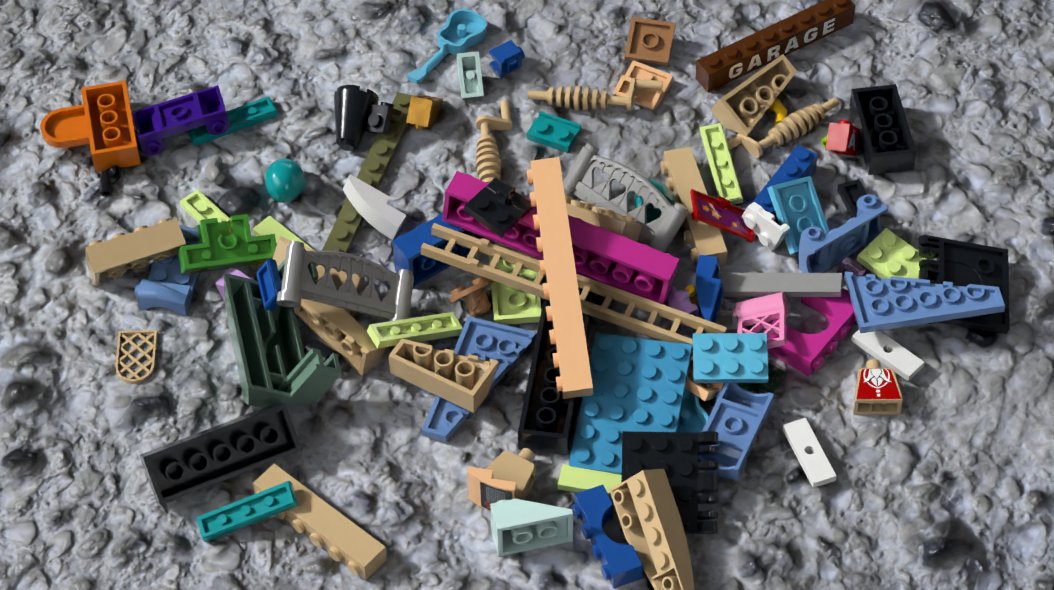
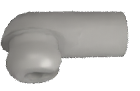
(212, 170)

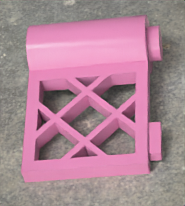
(761, 312)

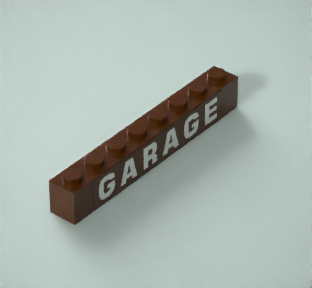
(772, 42)

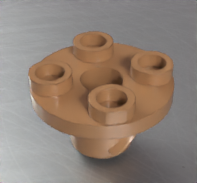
(474, 296)

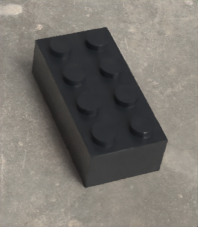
(883, 129)

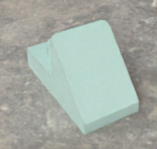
(470, 75)

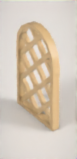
(152, 333)

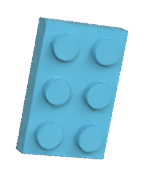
(798, 207)
(730, 358)

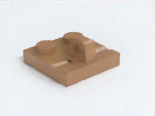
(650, 41)

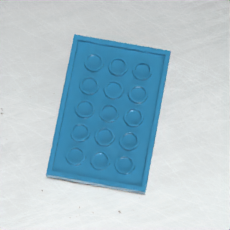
(634, 390)

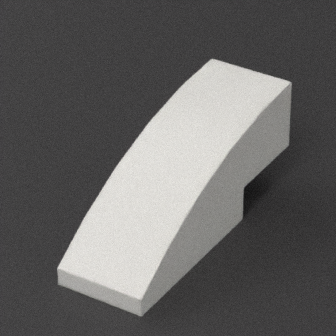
(374, 206)

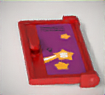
(720, 215)

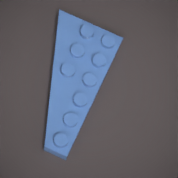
(912, 301)
(488, 342)

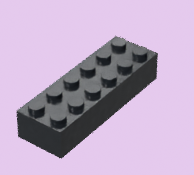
(220, 453)

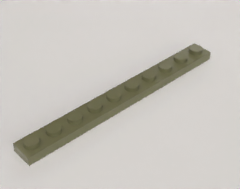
(372, 172)

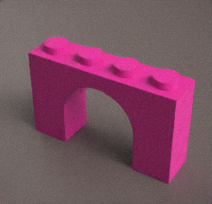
(809, 351)

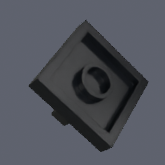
(498, 207)

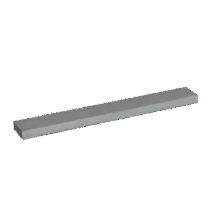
(770, 283)

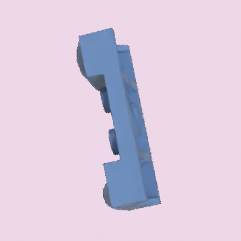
(824, 251)
(166, 284)
(737, 420)

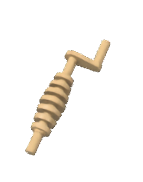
(594, 98)
(788, 129)
(488, 158)

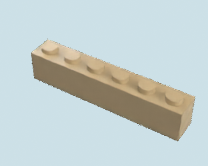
(682, 177)
(327, 526)

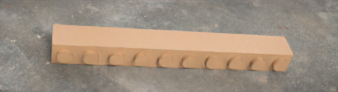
(561, 278)

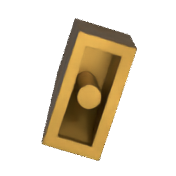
(423, 111)

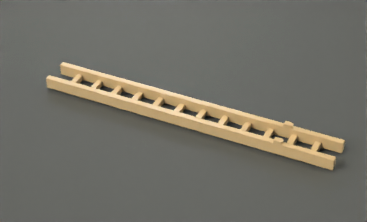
(588, 285)

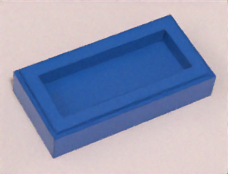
(269, 283)

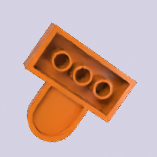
(101, 121)

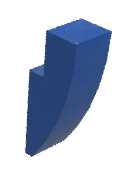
(709, 287)

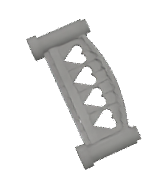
(580, 184)
(298, 283)

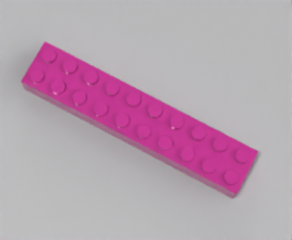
(596, 251)

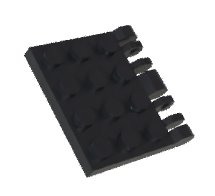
(965, 265)
(678, 456)

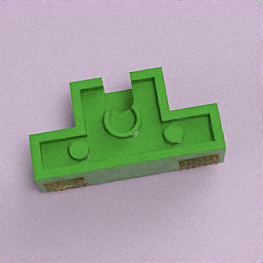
(225, 246)

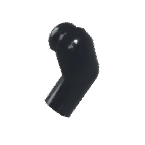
(108, 178)

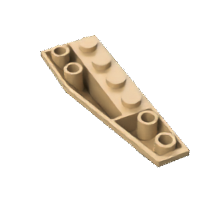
(654, 529)

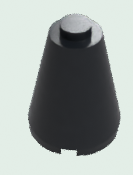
(351, 114)

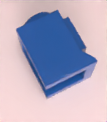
(506, 58)

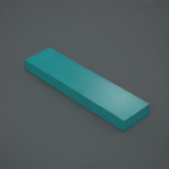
(239, 119)
(247, 511)

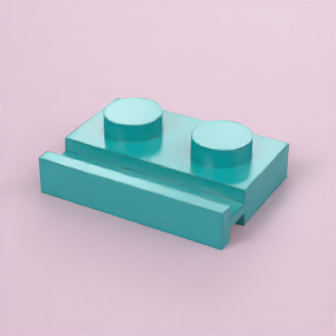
(553, 132)

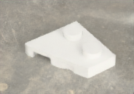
(762, 224)

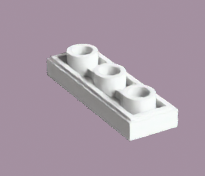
(889, 353)
(809, 452)

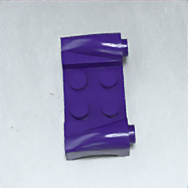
(180, 115)

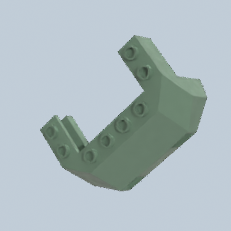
(271, 348)

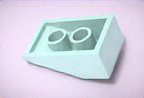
(529, 525)

